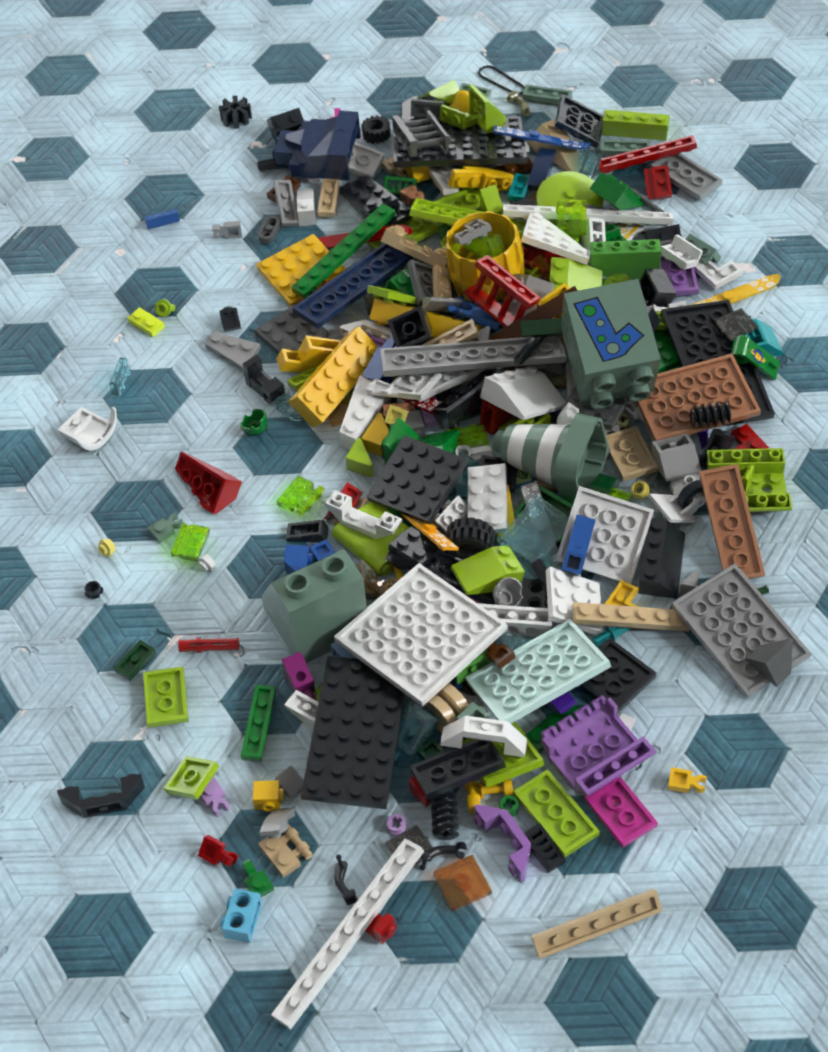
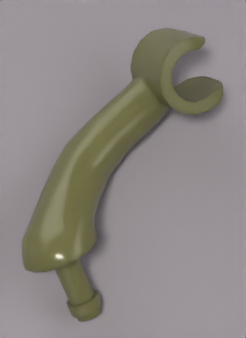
(525, 109)

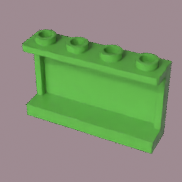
(625, 257)

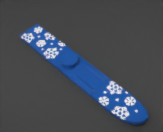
(536, 136)

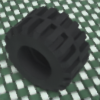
(470, 536)

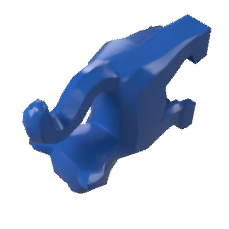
(473, 312)

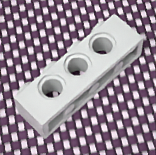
(522, 620)

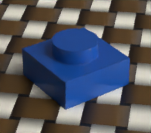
(321, 550)

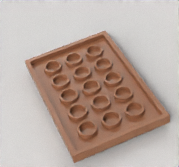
(700, 383)

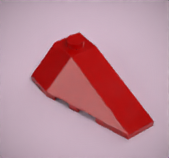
(211, 485)

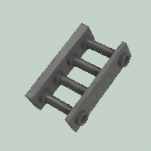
(411, 138)

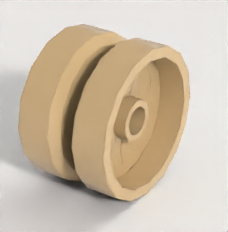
(447, 705)

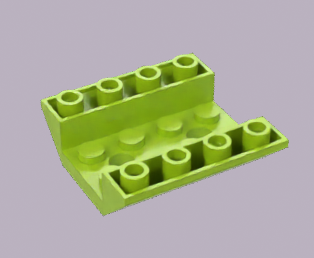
(768, 473)

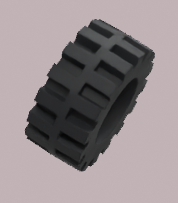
(376, 136)

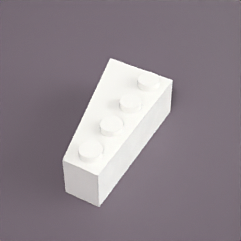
(360, 413)

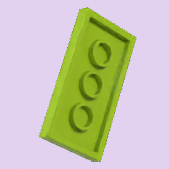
(557, 812)

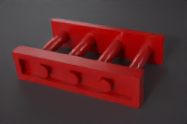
(509, 283)

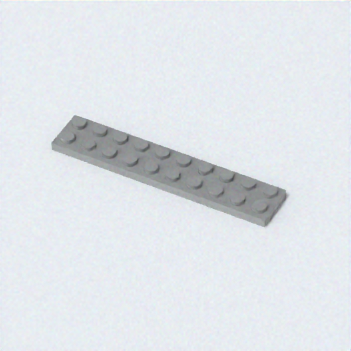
(468, 356)

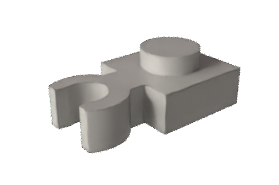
(229, 230)

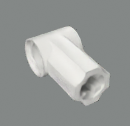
(476, 452)

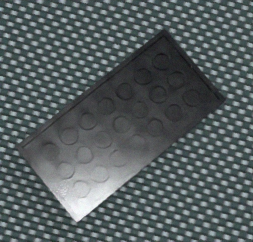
(699, 339)
(353, 736)

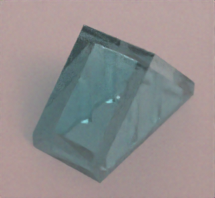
(588, 162)

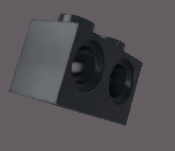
(534, 593)

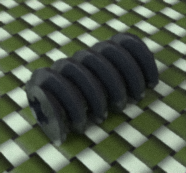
(709, 414)
(444, 816)

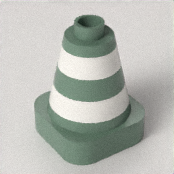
(557, 453)

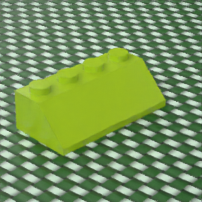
(635, 125)

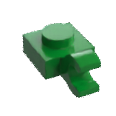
(258, 881)

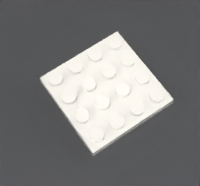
(615, 537)

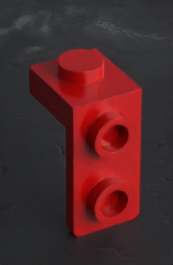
(382, 928)

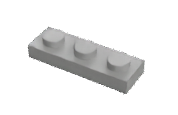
(286, 203)

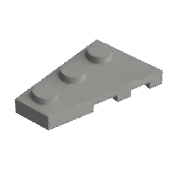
(232, 348)

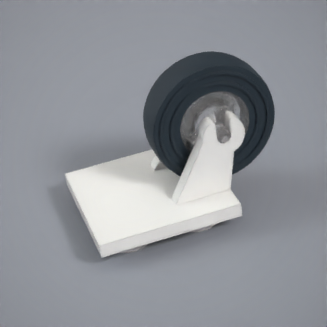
(681, 506)

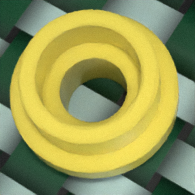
(637, 486)
(106, 547)

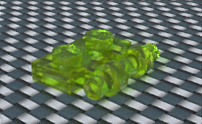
(577, 216)
(472, 436)
(295, 494)

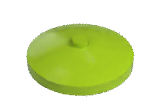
(566, 187)

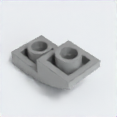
(276, 822)

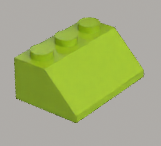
(484, 110)

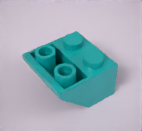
(765, 338)

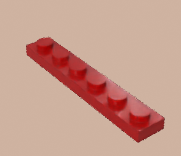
(647, 154)

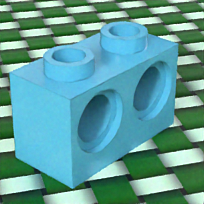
(246, 915)

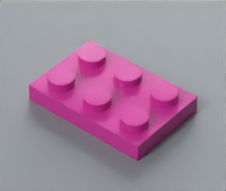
(621, 812)

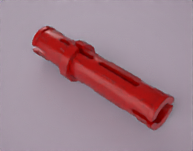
(208, 644)

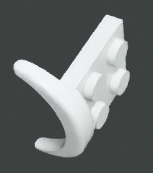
(89, 429)

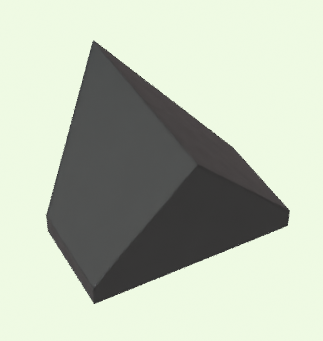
(773, 660)

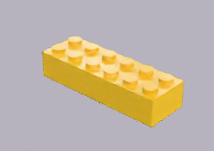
(440, 323)
(334, 377)

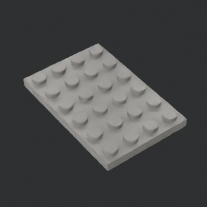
(733, 622)

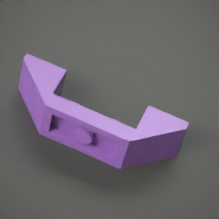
(489, 818)

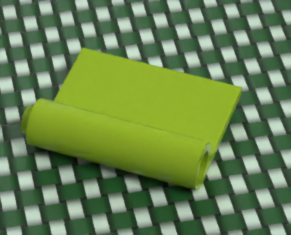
(368, 549)

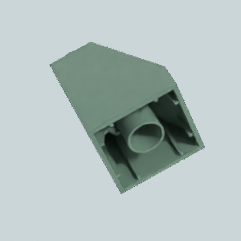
(315, 604)

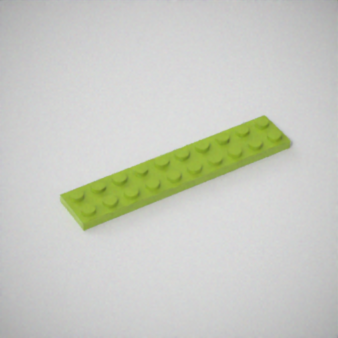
(449, 214)

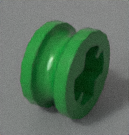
(514, 803)

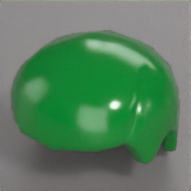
(255, 423)

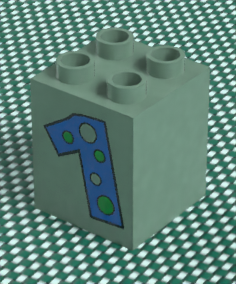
(610, 343)

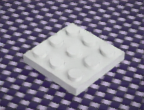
(564, 590)

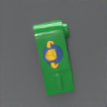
(747, 351)

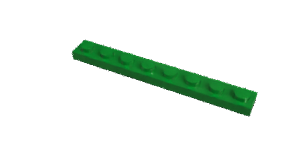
(343, 250)

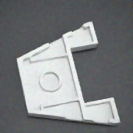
(405, 386)

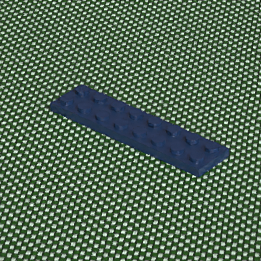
(351, 285)

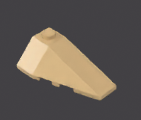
(564, 157)

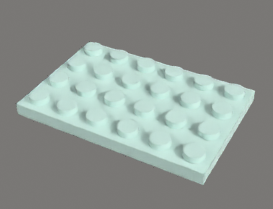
(538, 673)

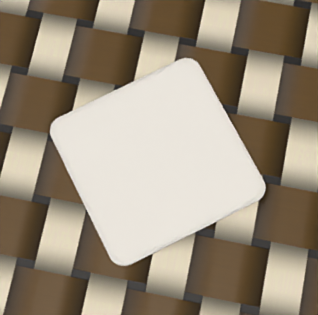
(628, 721)

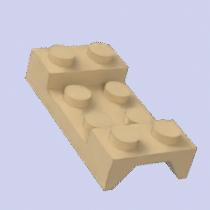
(396, 237)

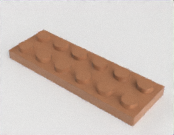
(731, 520)

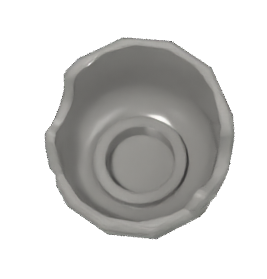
(508, 592)

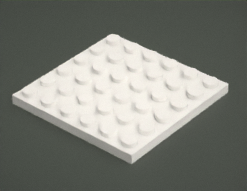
(420, 634)

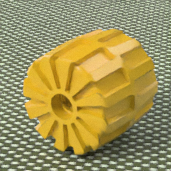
(462, 261)

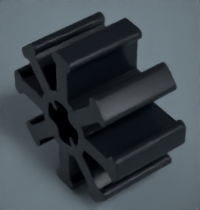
(235, 112)

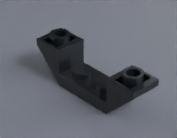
(113, 802)

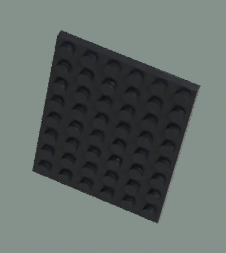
(467, 147)

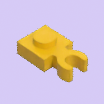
(682, 780)

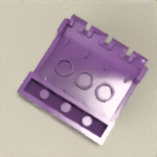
(594, 747)

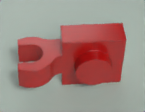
(213, 852)

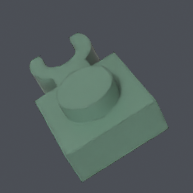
(164, 529)

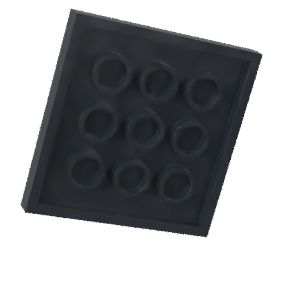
(417, 479)

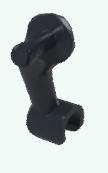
(439, 850)
(340, 871)

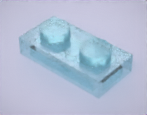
(119, 376)

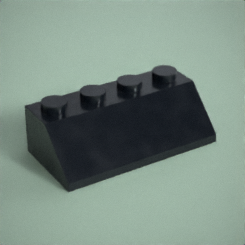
(462, 402)
(662, 560)

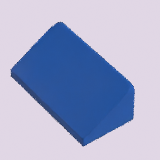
(162, 219)

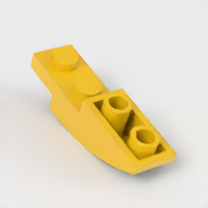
(480, 177)

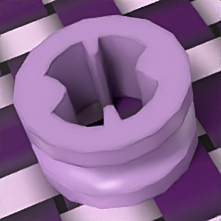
(396, 818)

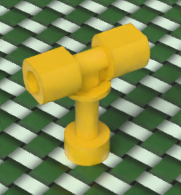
(477, 792)

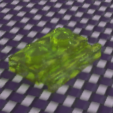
(190, 542)

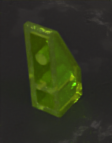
(488, 245)

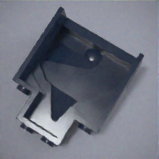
(319, 147)

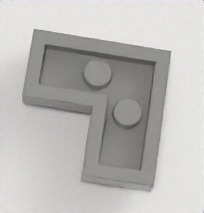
(472, 230)

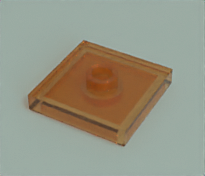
(462, 882)

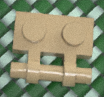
(280, 854)

